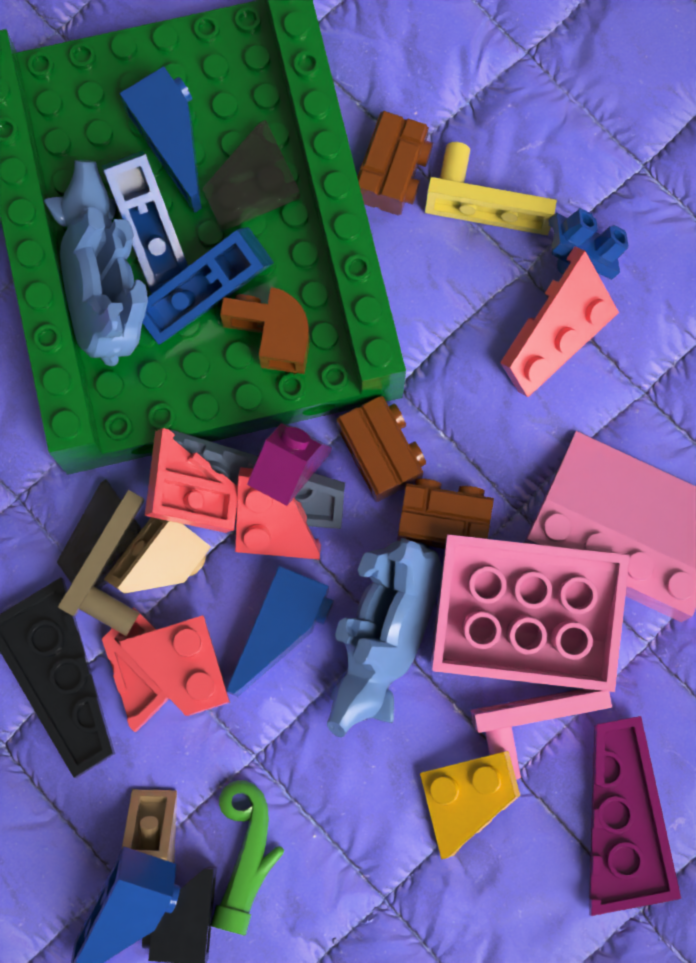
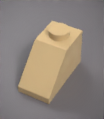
(158, 557)
(152, 823)

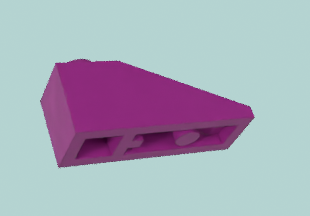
(287, 463)

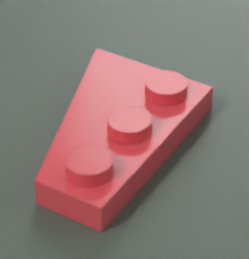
(567, 321)

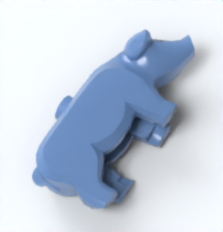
(96, 277)
(385, 631)

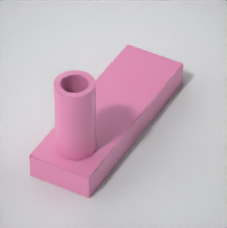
(500, 718)

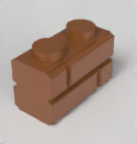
(392, 162)
(381, 448)
(434, 512)

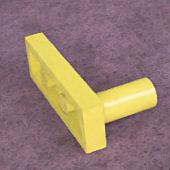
(484, 205)

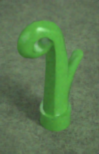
(250, 865)

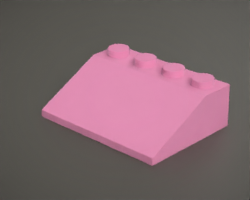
(627, 508)
(530, 613)

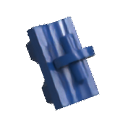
(581, 231)

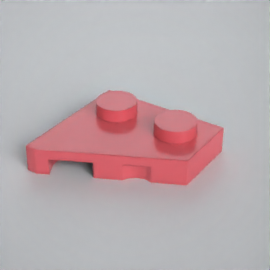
(187, 488)
(270, 526)
(181, 664)
(138, 692)

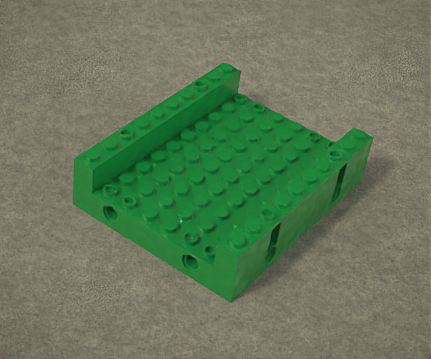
(207, 378)

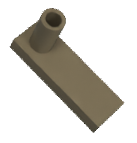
(83, 594)

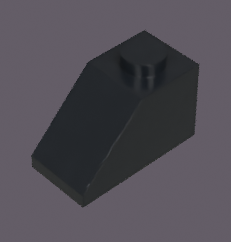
(187, 930)

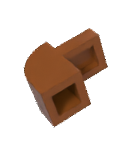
(283, 328)

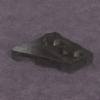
(251, 181)
(90, 529)

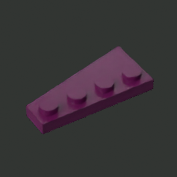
(628, 832)

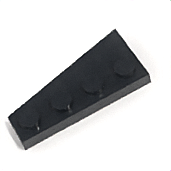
(55, 675)

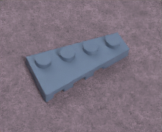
(320, 496)

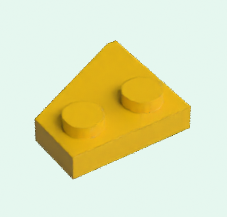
(468, 797)

